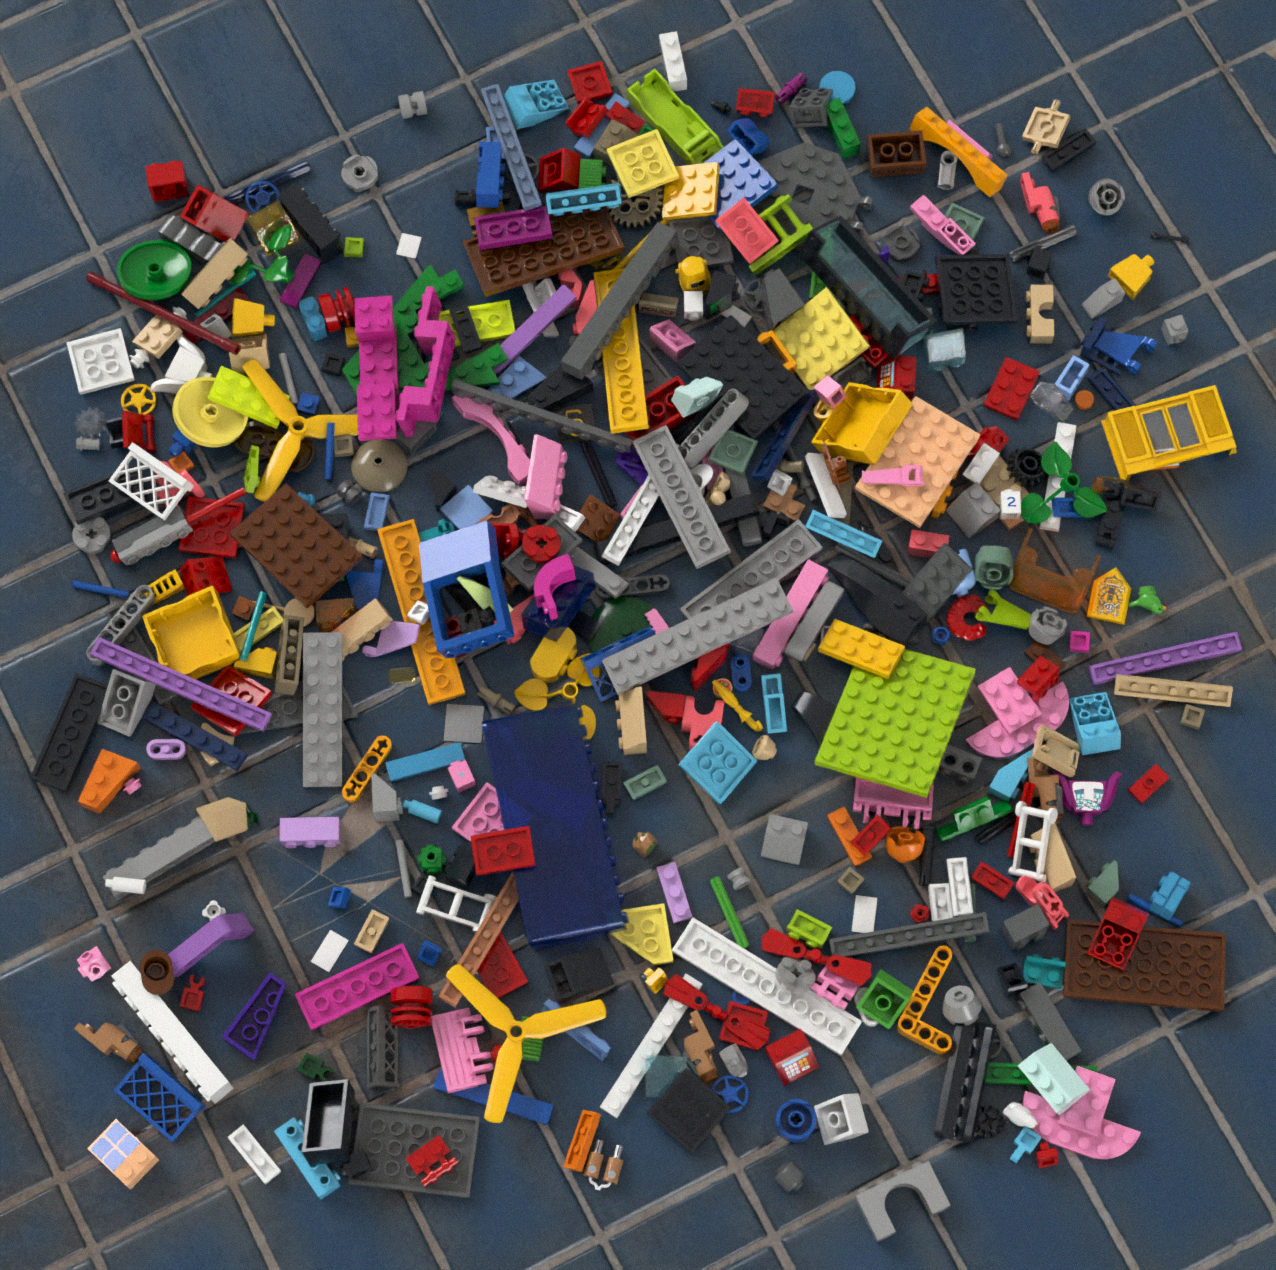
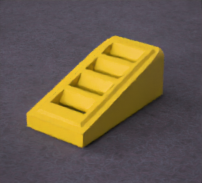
(166, 593)

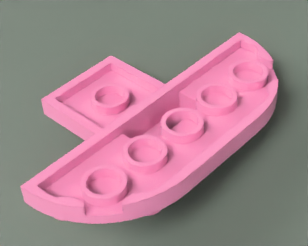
(1016, 716)
(1082, 1124)

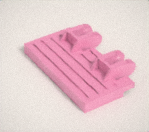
(878, 796)
(459, 1053)

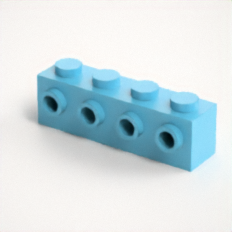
(584, 198)
(318, 1175)

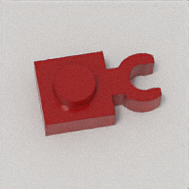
(193, 997)

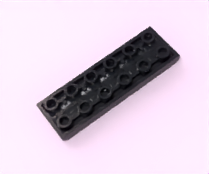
(964, 1081)

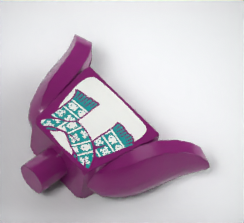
(1088, 797)

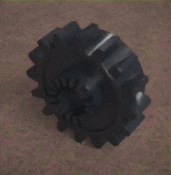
(1026, 467)

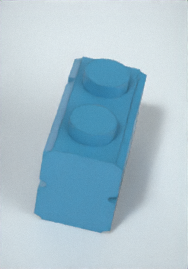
(1169, 896)

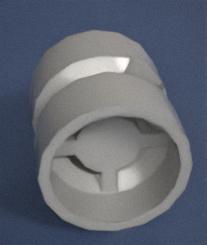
(406, 108)

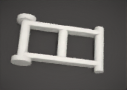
(1050, 817)
(488, 899)

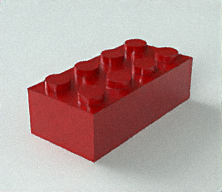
(661, 409)

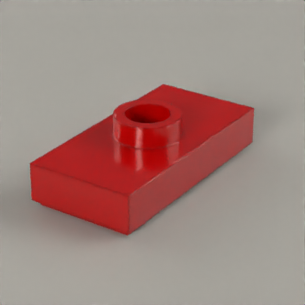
(1148, 784)

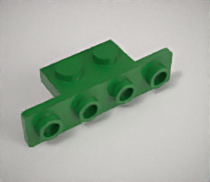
(972, 816)

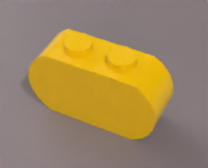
(552, 657)

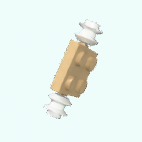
(156, 338)

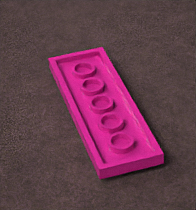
(357, 986)

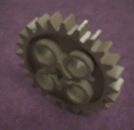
(634, 215)

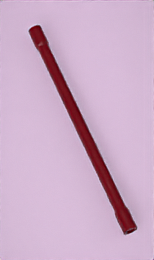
(224, 343)

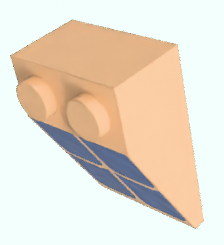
(123, 1154)

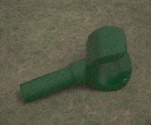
(251, 816)

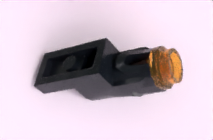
(1127, 492)

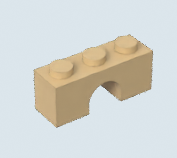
(1039, 329)

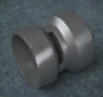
(349, 492)

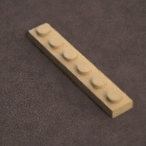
(1173, 690)

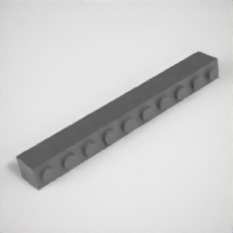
(619, 301)

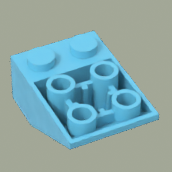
(534, 103)
(1095, 723)

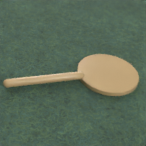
(295, 608)

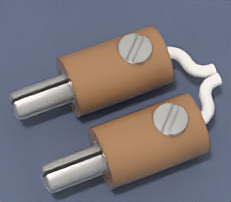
(594, 1164)

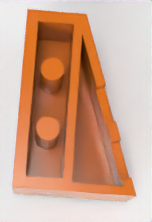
(106, 780)

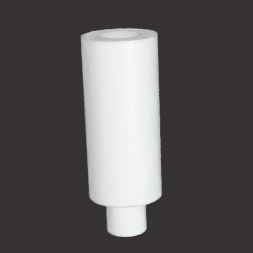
(127, 885)

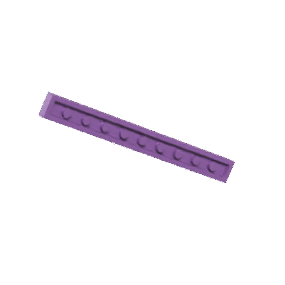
(181, 684)

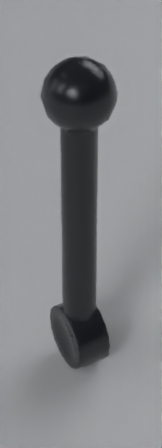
(1184, 239)

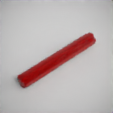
(1027, 797)

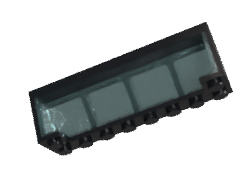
(866, 286)

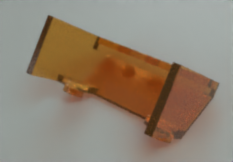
(1047, 585)

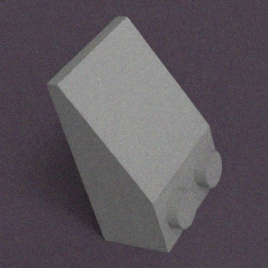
(125, 701)

